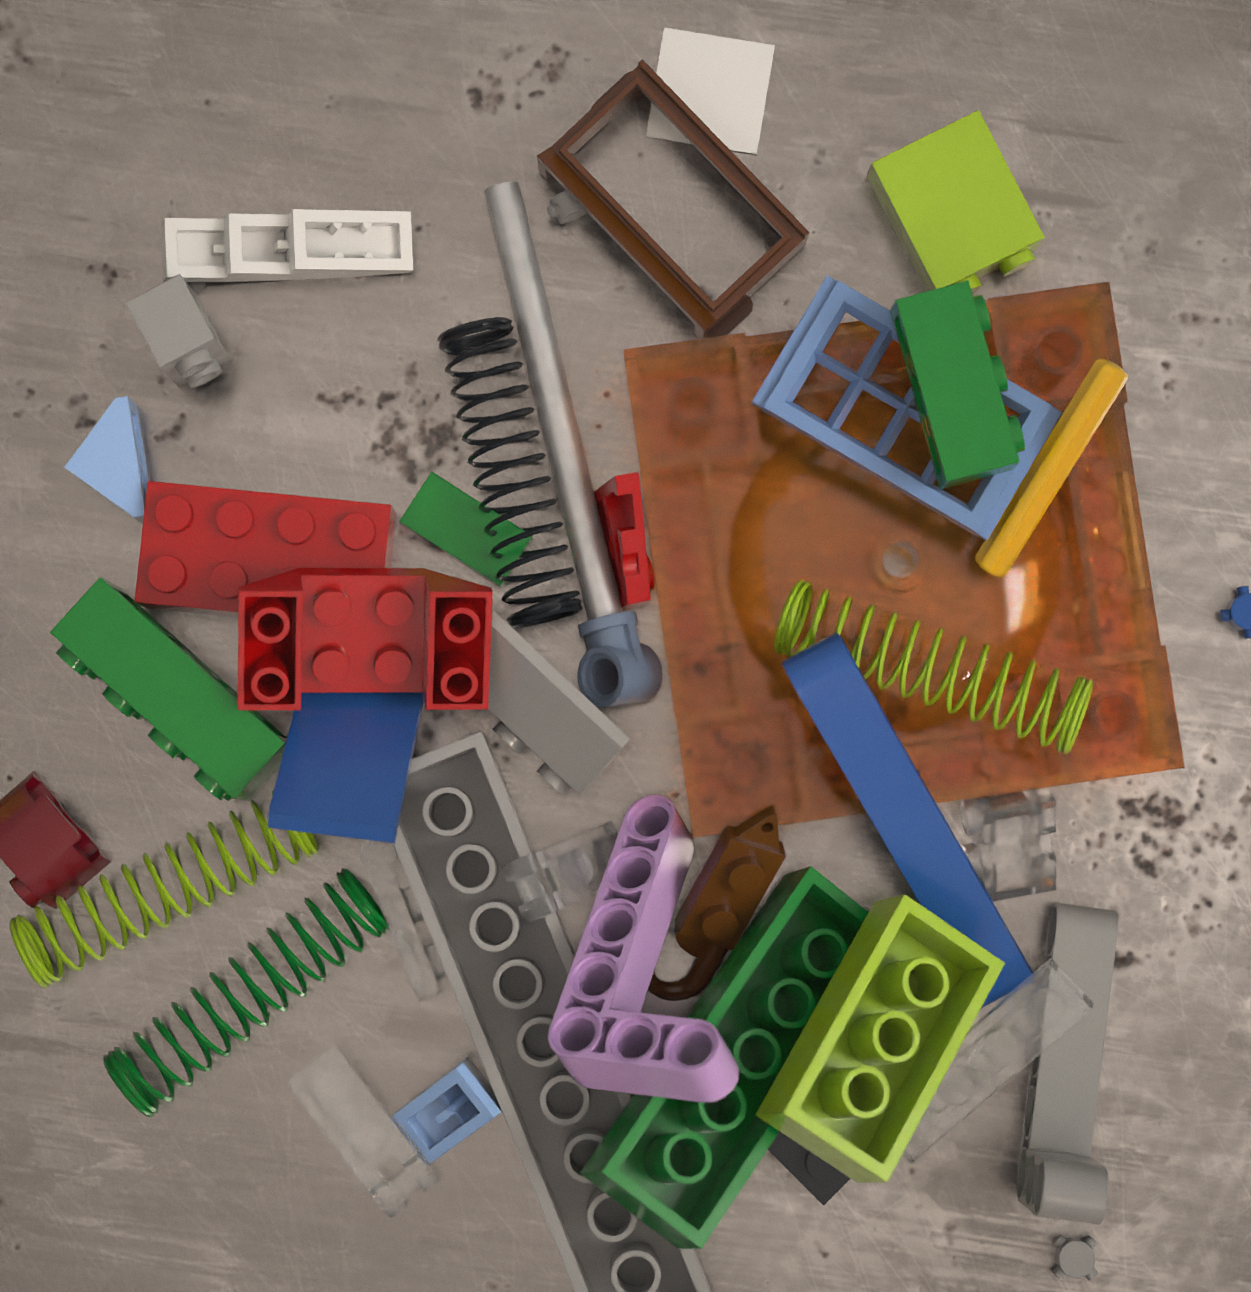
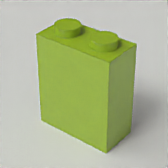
(956, 206)

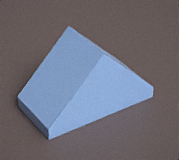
(114, 458)
(449, 1110)

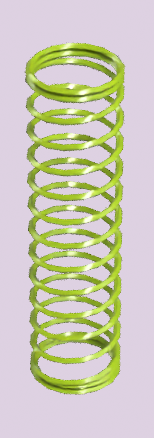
(1070, 719)
(34, 953)

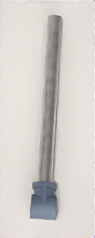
(616, 664)

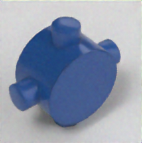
(1239, 612)

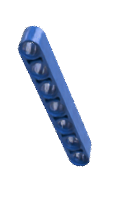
(900, 802)

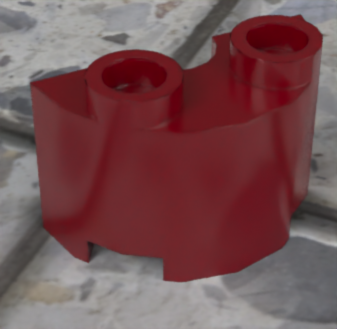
(44, 845)

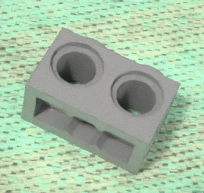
(179, 332)

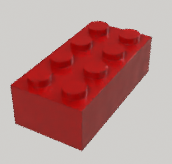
(214, 539)

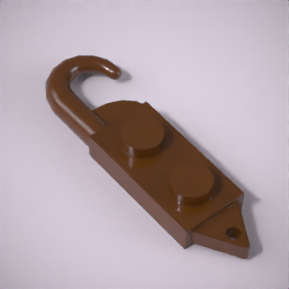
(724, 900)

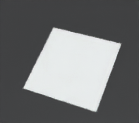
(719, 81)

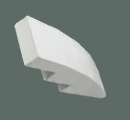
(287, 246)

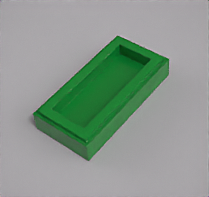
(457, 527)

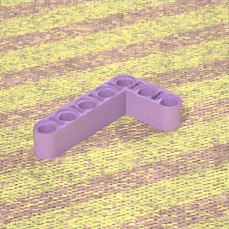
(598, 1016)

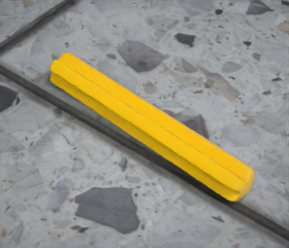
(1051, 466)

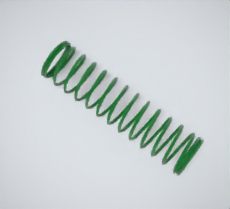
(122, 1068)

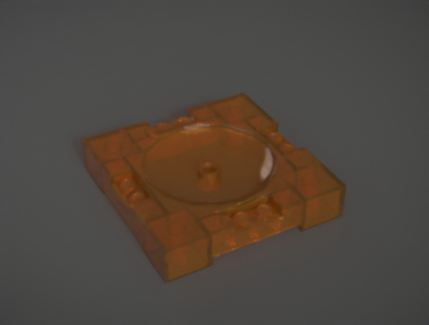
(754, 507)

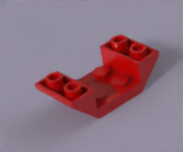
(364, 636)

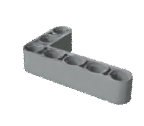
(1055, 1161)

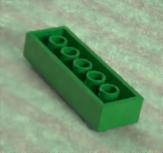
(686, 1159)

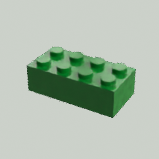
(172, 689)

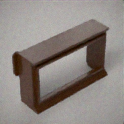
(734, 304)

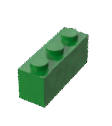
(957, 384)

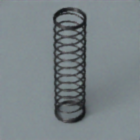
(550, 606)

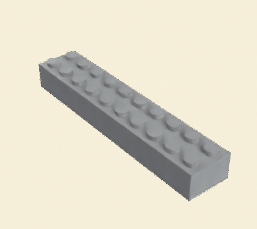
(508, 984)

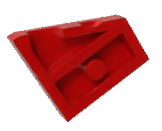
(623, 527)

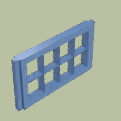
(806, 348)

